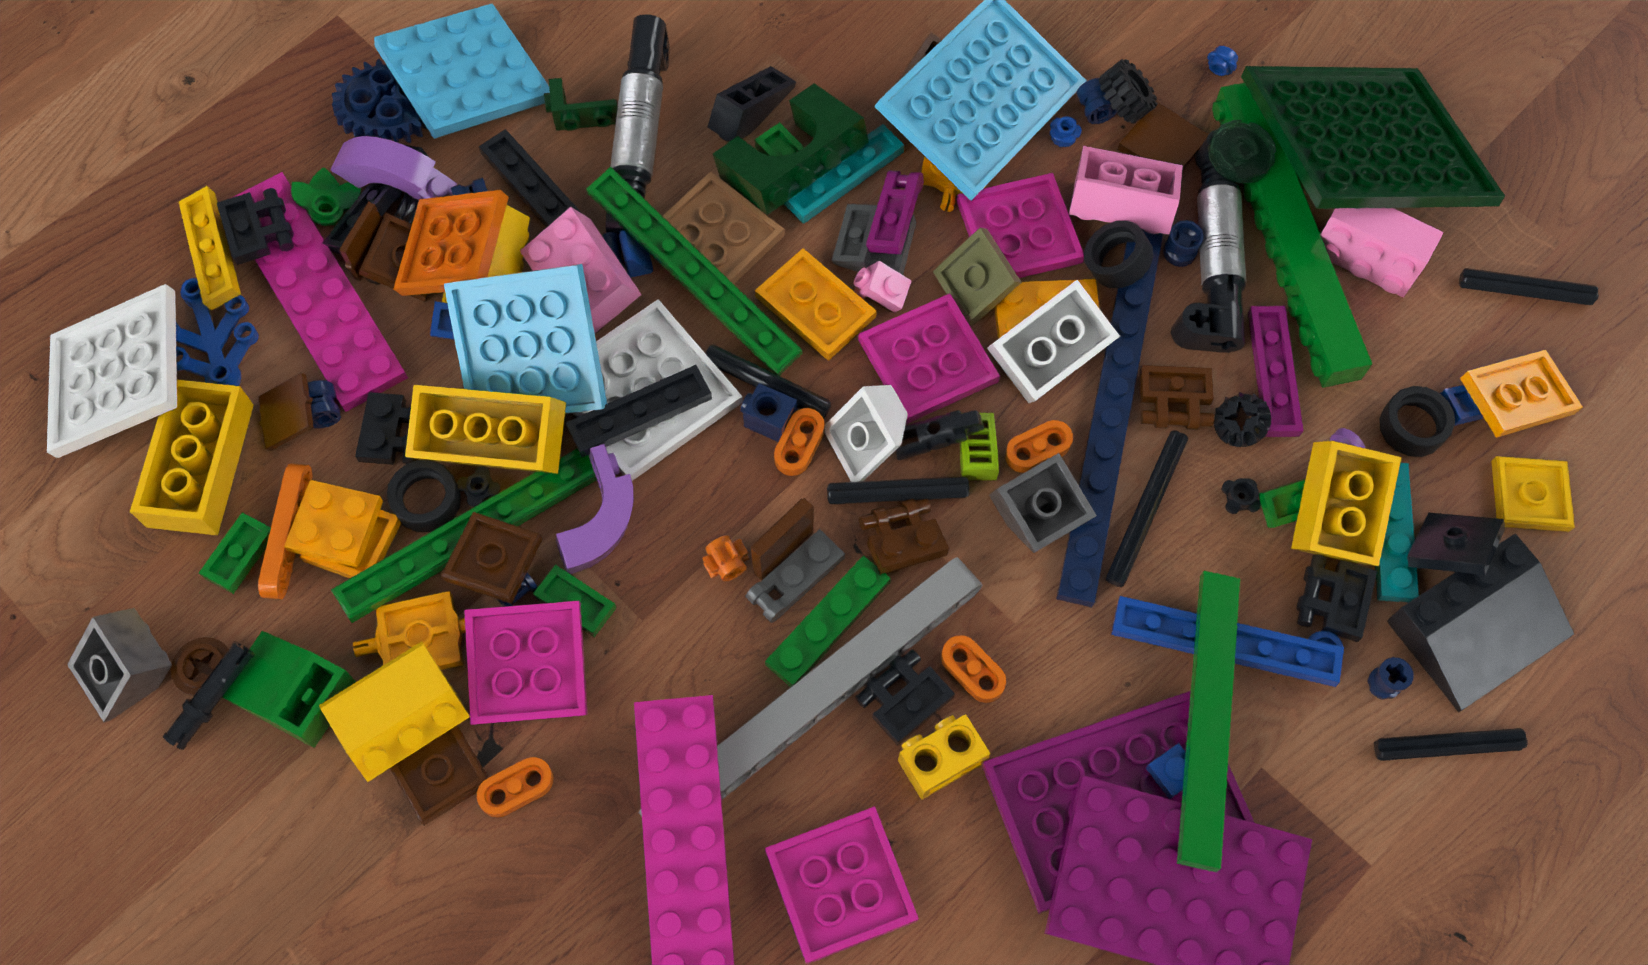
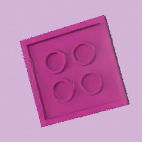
(1026, 223)
(929, 357)
(525, 662)
(841, 885)

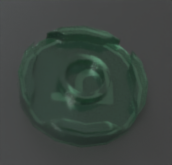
(1242, 151)

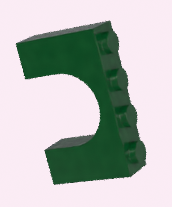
(776, 179)

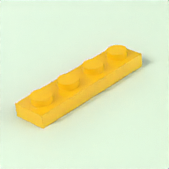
(209, 248)

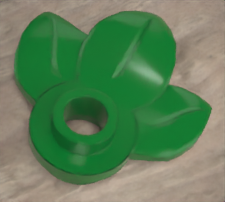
(325, 194)

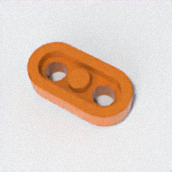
(799, 444)
(1036, 445)
(974, 669)
(514, 784)

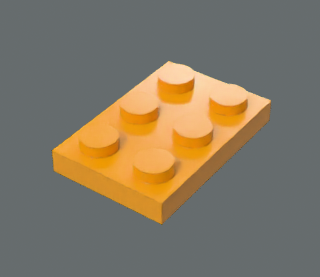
(1031, 296)
(815, 304)
(1521, 393)

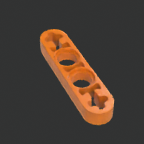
(277, 561)

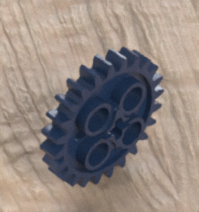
(375, 105)

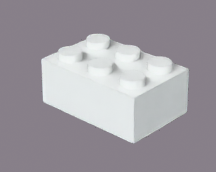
(1053, 342)

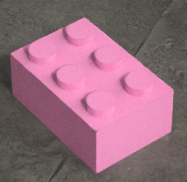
(1126, 188)
(575, 241)
(1380, 245)

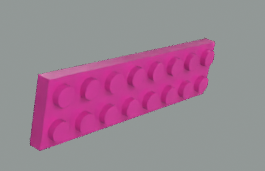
(326, 307)
(683, 832)

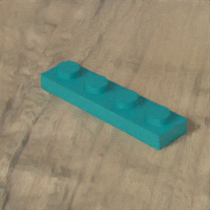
(880, 151)
(1394, 577)

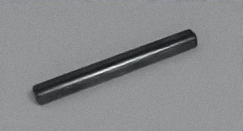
(1146, 509)

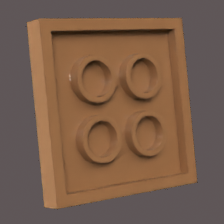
(724, 226)

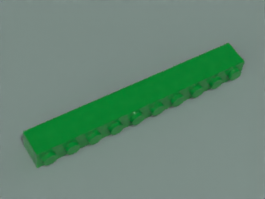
(1299, 256)

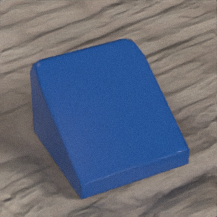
(635, 256)

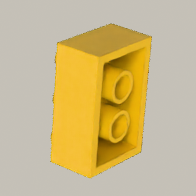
(1346, 502)

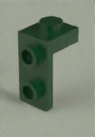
(577, 115)

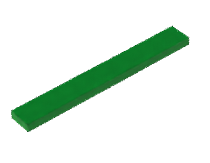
(694, 271)
(431, 552)
(1209, 723)

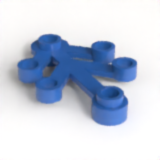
(212, 340)

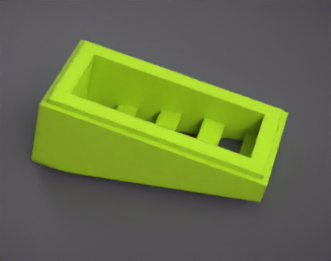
(981, 470)

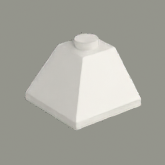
(867, 430)

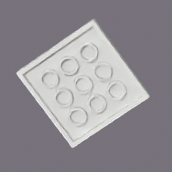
(643, 353)
(112, 371)

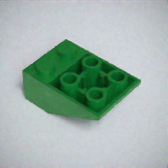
(287, 686)

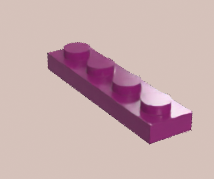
(1275, 369)

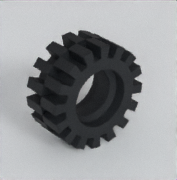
(1128, 91)

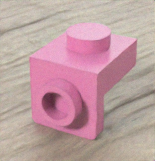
(882, 285)

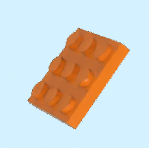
(450, 241)

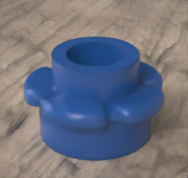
(1222, 61)
(1062, 137)

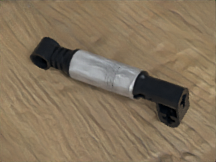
(640, 106)
(1220, 322)

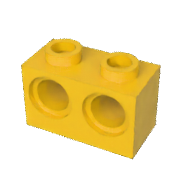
(949, 764)

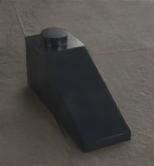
(748, 103)

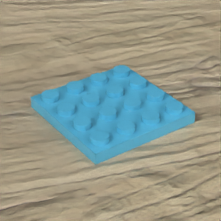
(462, 70)
(528, 336)

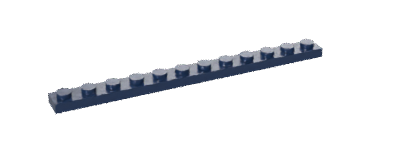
(1108, 433)

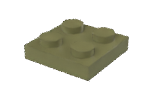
(977, 276)

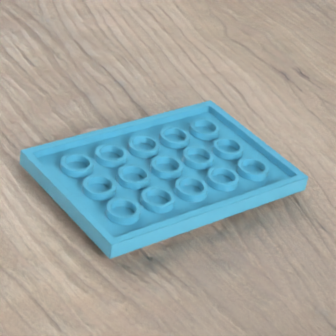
(980, 95)

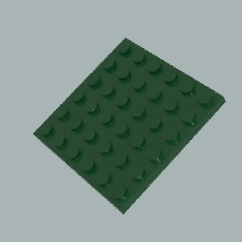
(1370, 138)

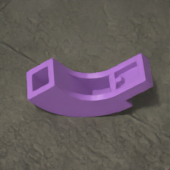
(390, 163)
(595, 540)

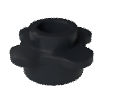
(1241, 486)
(474, 495)

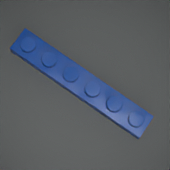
(1254, 645)

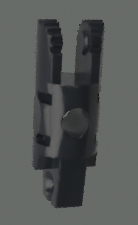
(939, 432)

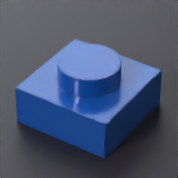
(441, 322)
(1462, 405)
(1169, 770)

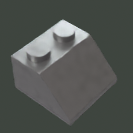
(1043, 504)
(118, 662)

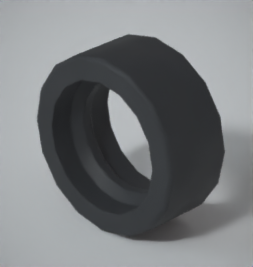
(1129, 270)
(1433, 404)
(408, 476)

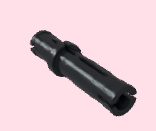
(207, 697)

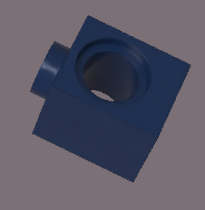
(767, 398)

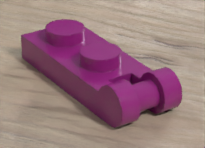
(894, 212)

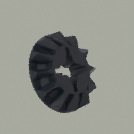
(1254, 428)

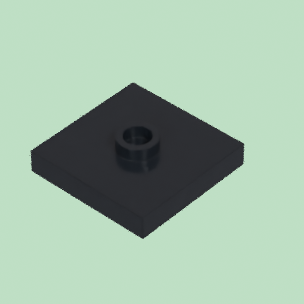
(1456, 543)

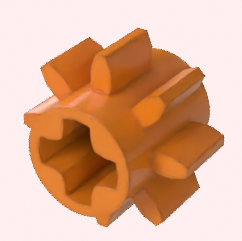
(726, 558)

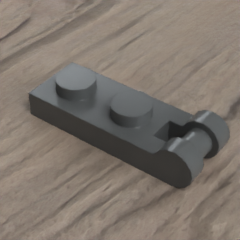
(796, 575)

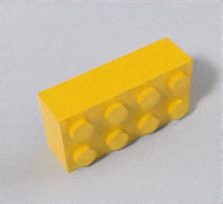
(485, 428)
(193, 459)

